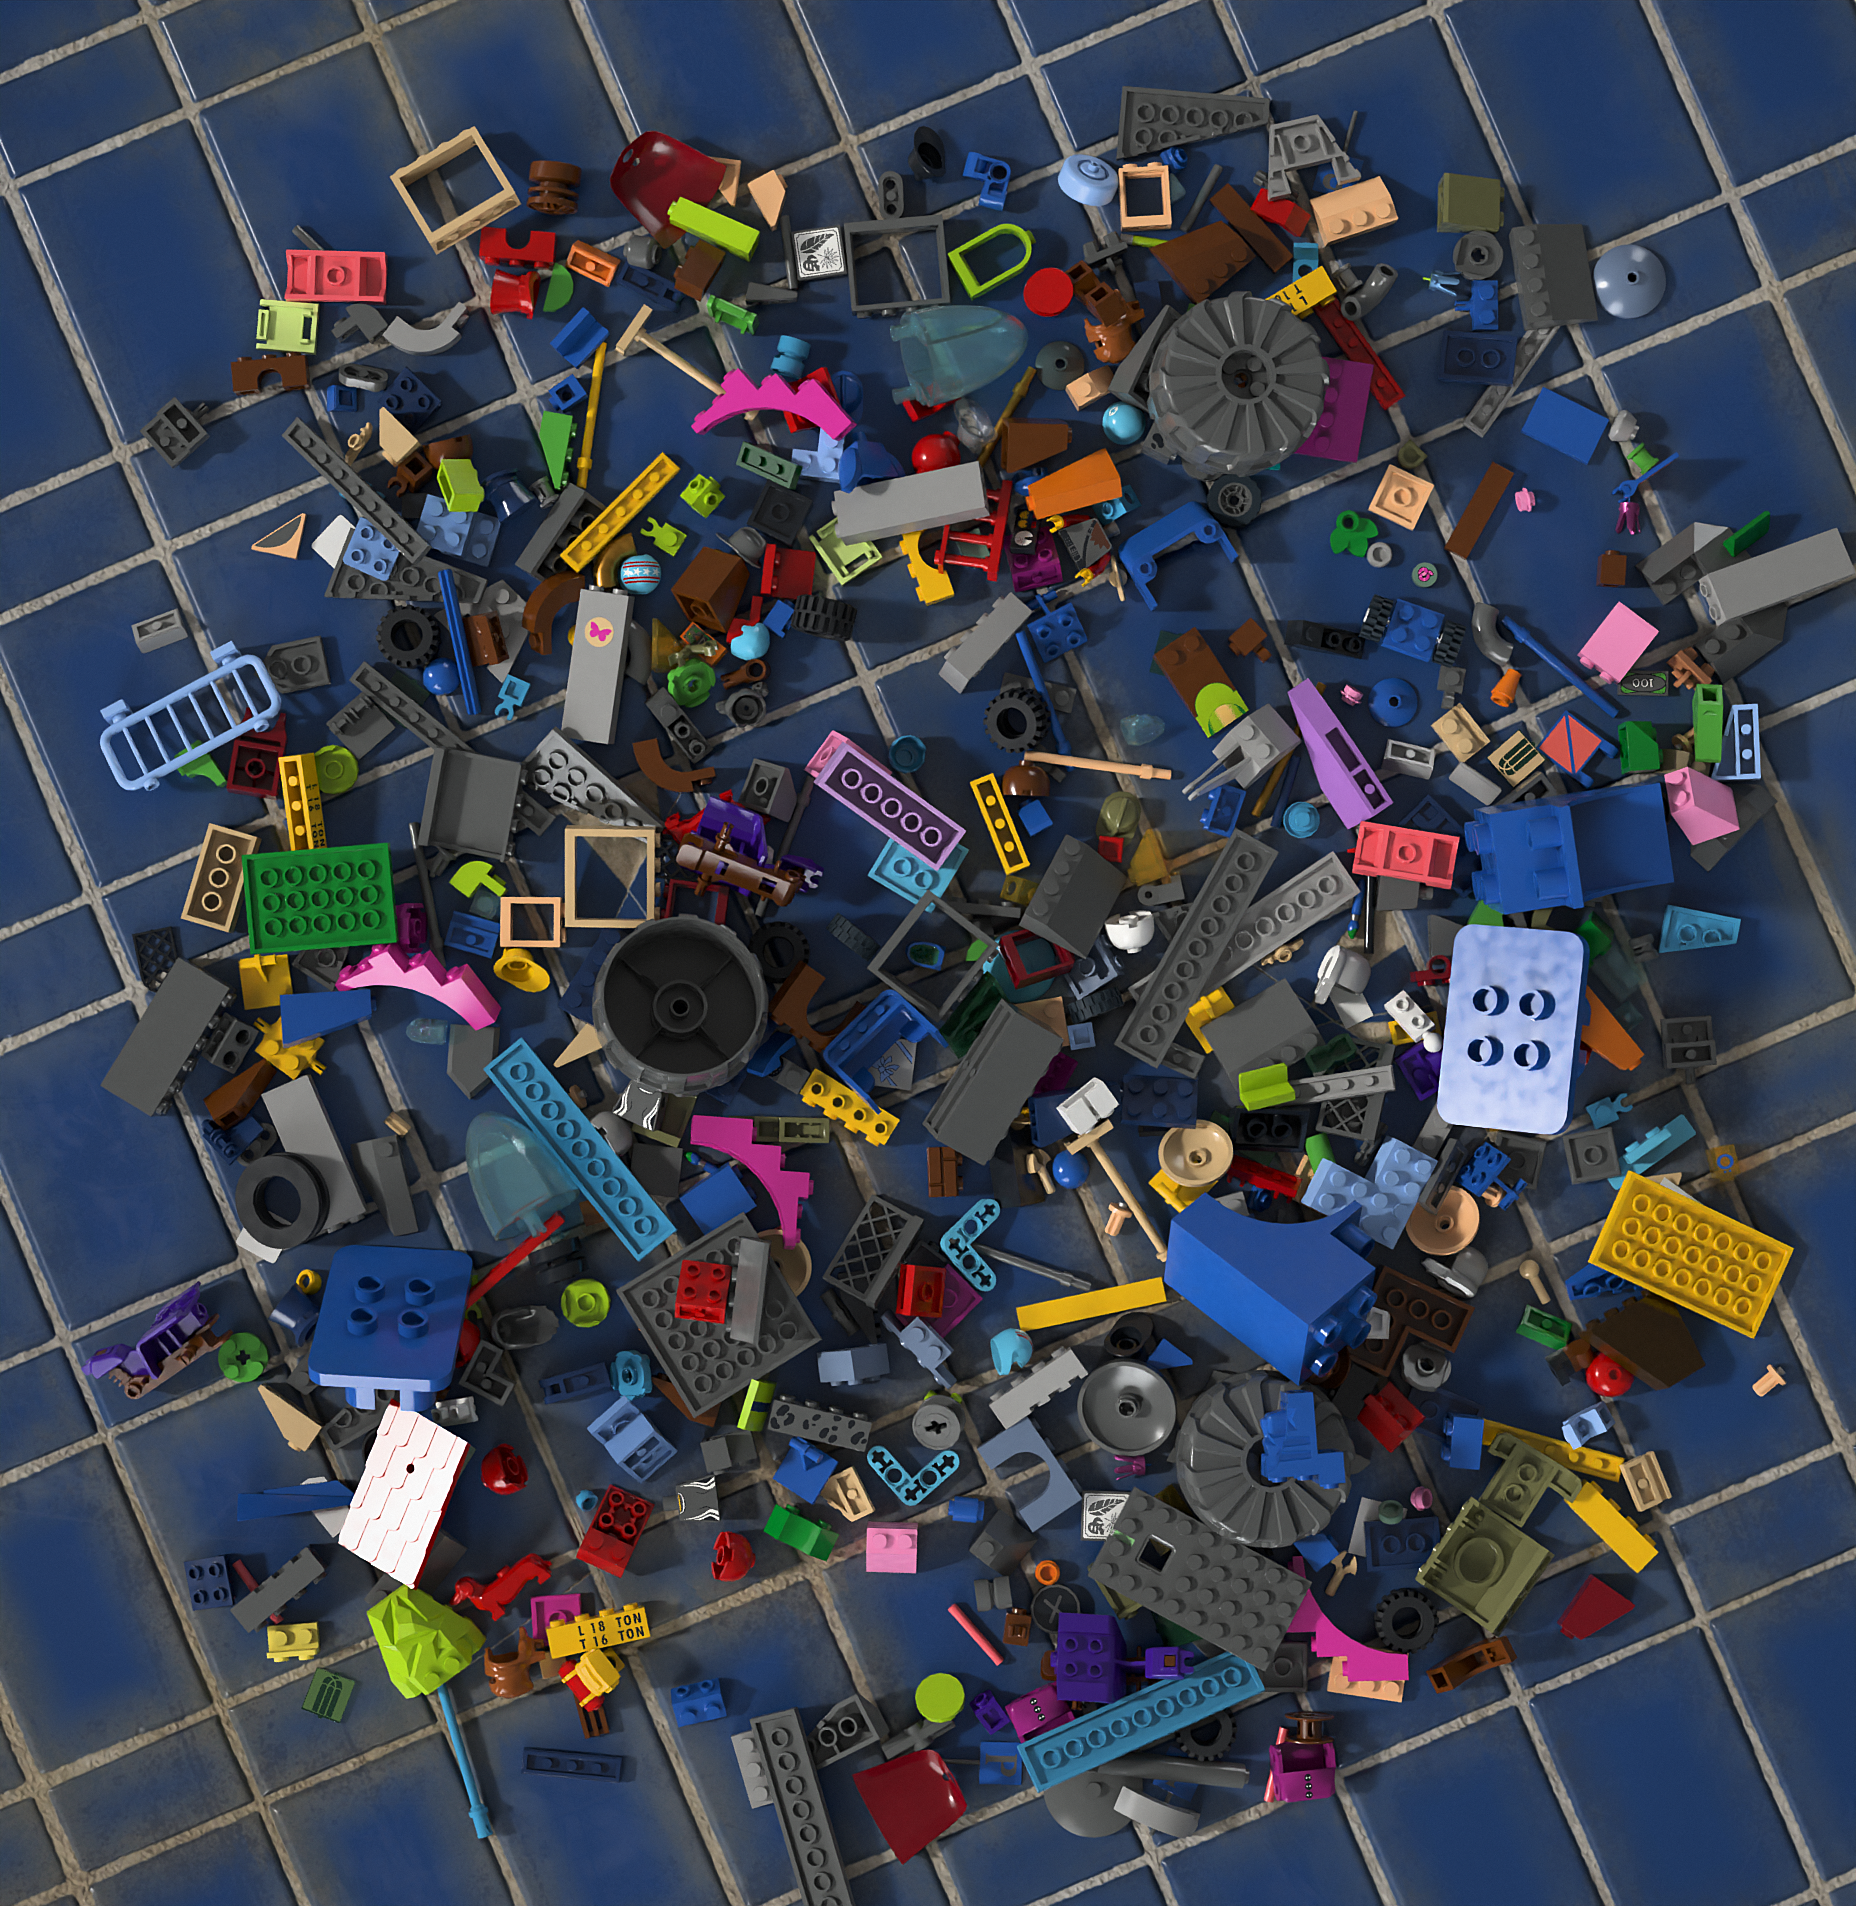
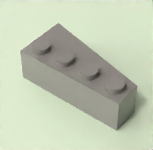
(985, 641)
(1037, 1387)

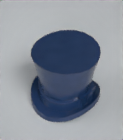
(507, 494)
(297, 1314)

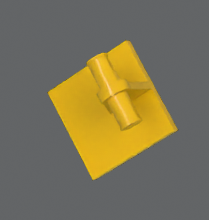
(265, 980)
(1205, 1011)
(1176, 1194)

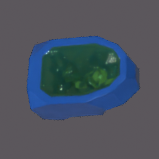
(925, 954)

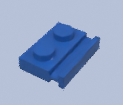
(472, 934)

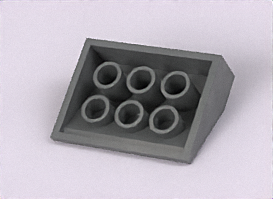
(1552, 275)
(1074, 897)
(1262, 1032)
(750, 1289)

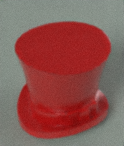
(1048, 292)
(515, 293)

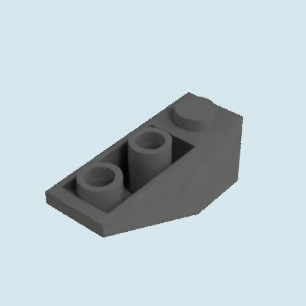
(678, 725)

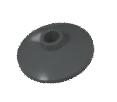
(1055, 377)

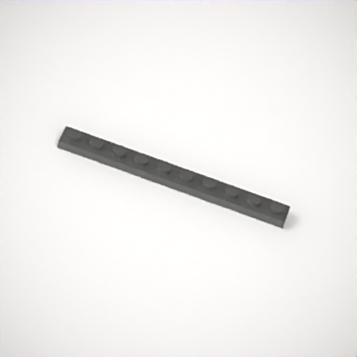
(434, 732)

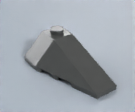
(385, 1175)

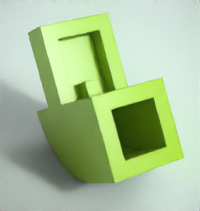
(473, 875)

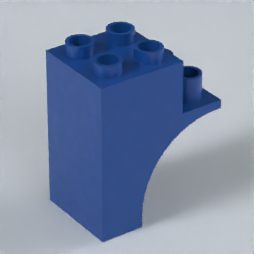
(1570, 847)
(1276, 1286)

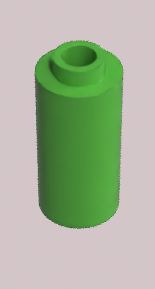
(1318, 1148)

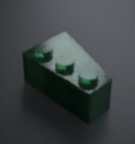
(972, 1014)

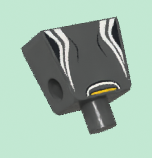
(642, 1106)
(696, 1500)

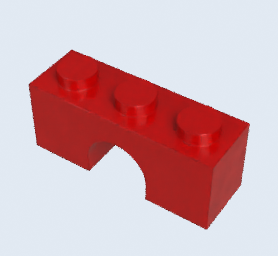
(539, 251)

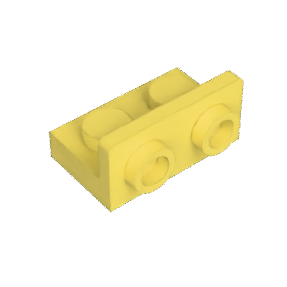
(293, 1640)

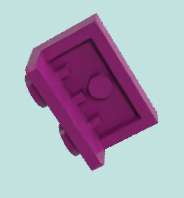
(1058, 1073)

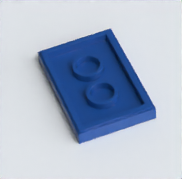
(1564, 425)

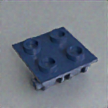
(409, 401)
(233, 1141)
(210, 1582)

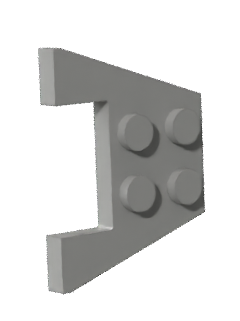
(1303, 145)
(510, 613)

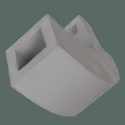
(427, 341)
(1156, 1814)

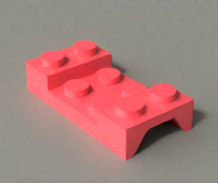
(336, 276)
(1405, 854)

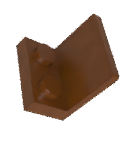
(485, 639)

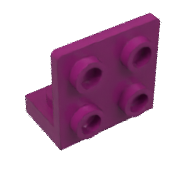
(1035, 570)

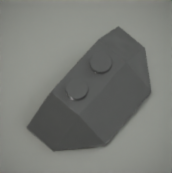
(1751, 805)

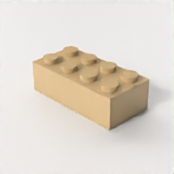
(218, 879)

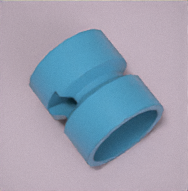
(790, 357)

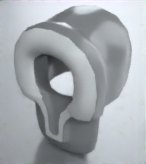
(1343, 970)
(1461, 1272)

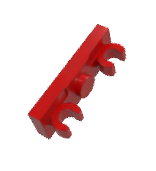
(1264, 1177)

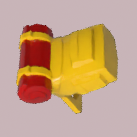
(592, 1676)

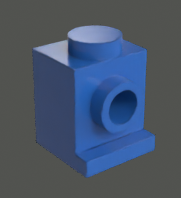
(571, 386)
(780, 618)

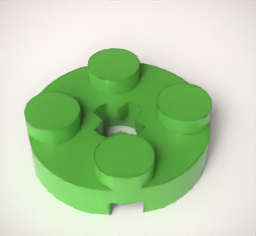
(682, 676)
(254, 1366)

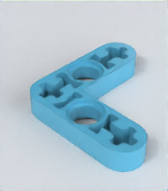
(964, 1240)
(908, 1481)

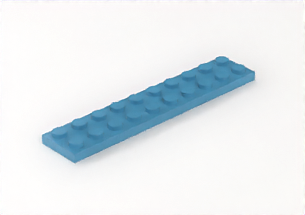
(580, 1149)
(1138, 1720)

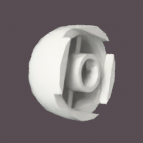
(1130, 931)

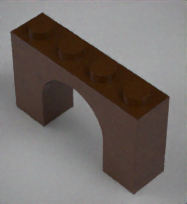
(791, 1006)

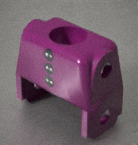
(1039, 1712)
(1302, 1771)

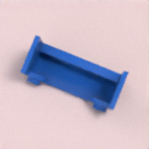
(1138, 550)
(871, 1036)

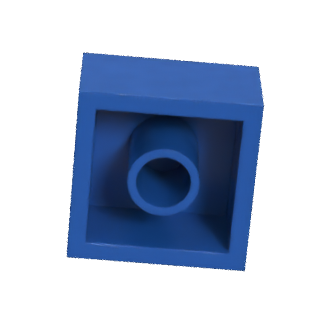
(1463, 1440)

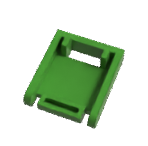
(732, 315)

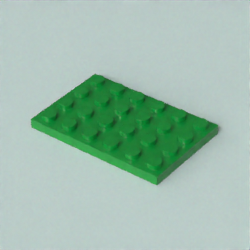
(320, 898)

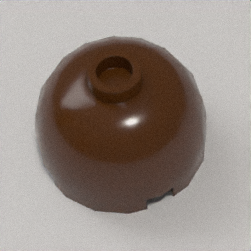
(452, 448)
(1025, 780)

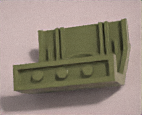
(1484, 1566)

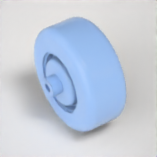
(1088, 180)

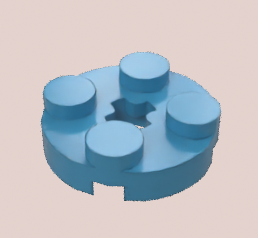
(638, 1365)

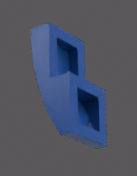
(767, 1056)

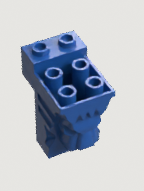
(1292, 1444)

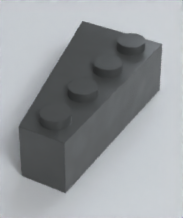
(279, 1588)

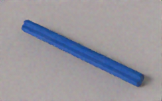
(459, 641)

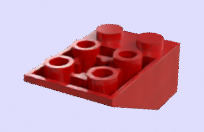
(615, 1531)

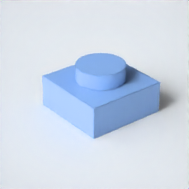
(1081, 1036)

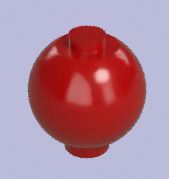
(936, 452)

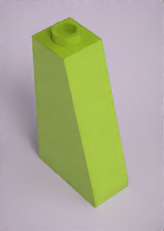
(715, 228)

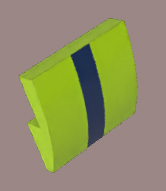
(756, 1405)

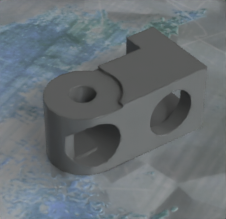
(1154, 895)

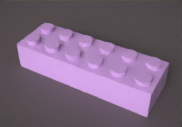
(889, 806)

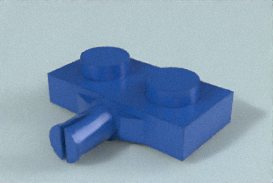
(1482, 305)

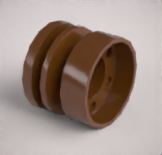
(554, 183)

